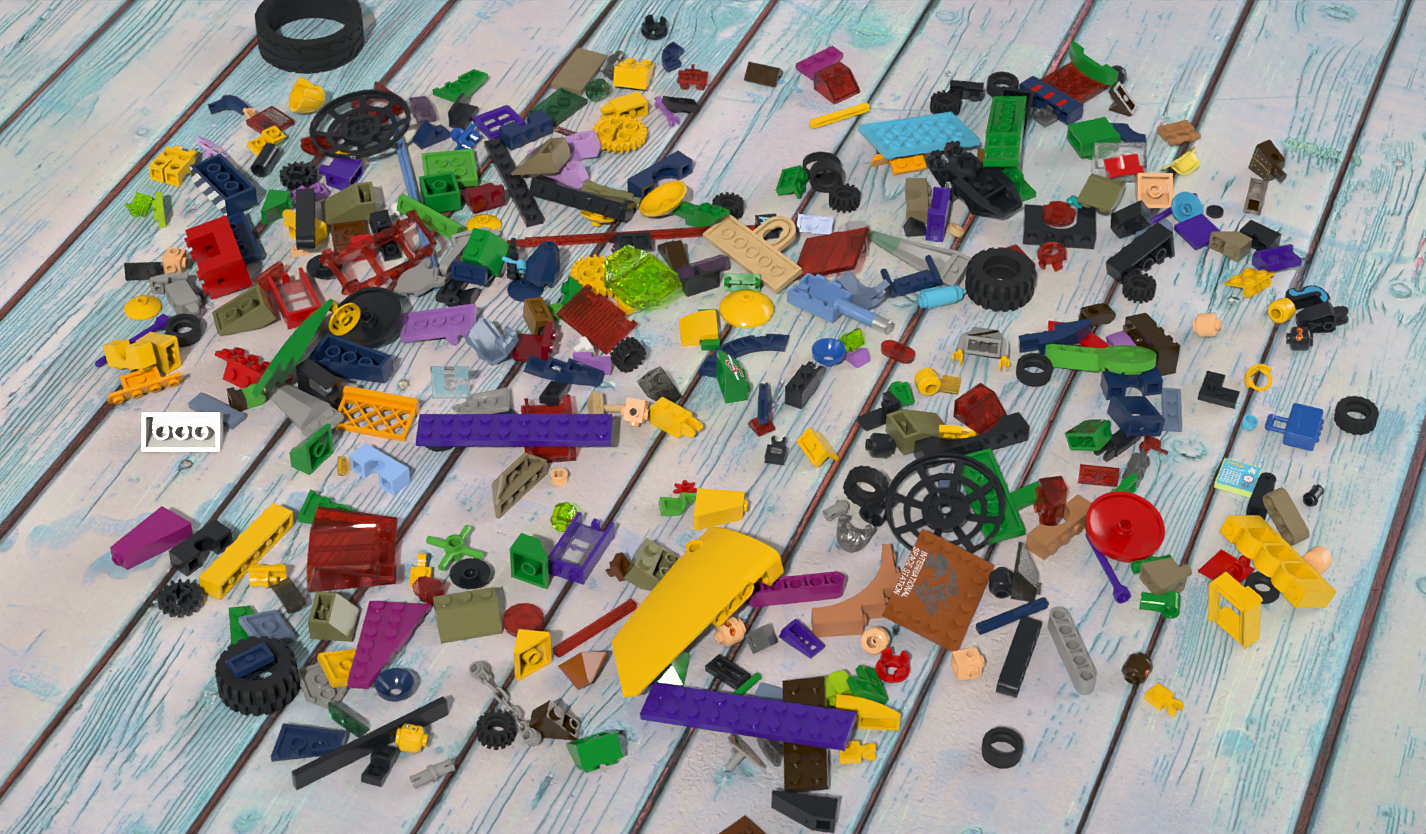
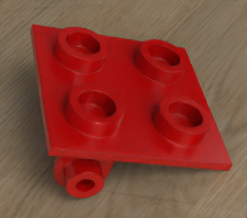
(1224, 562)

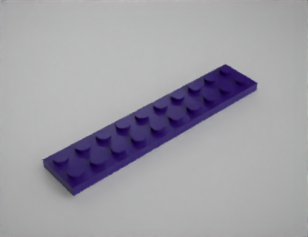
(514, 430)
(749, 716)

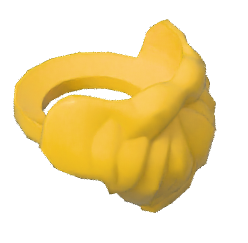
(1265, 369)

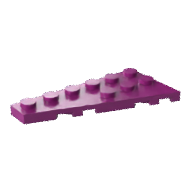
(383, 634)

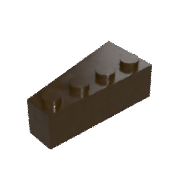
(1146, 334)

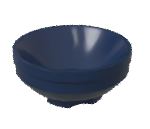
(394, 679)

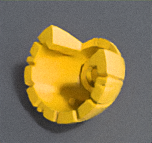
(305, 97)

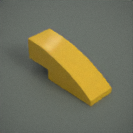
(869, 713)

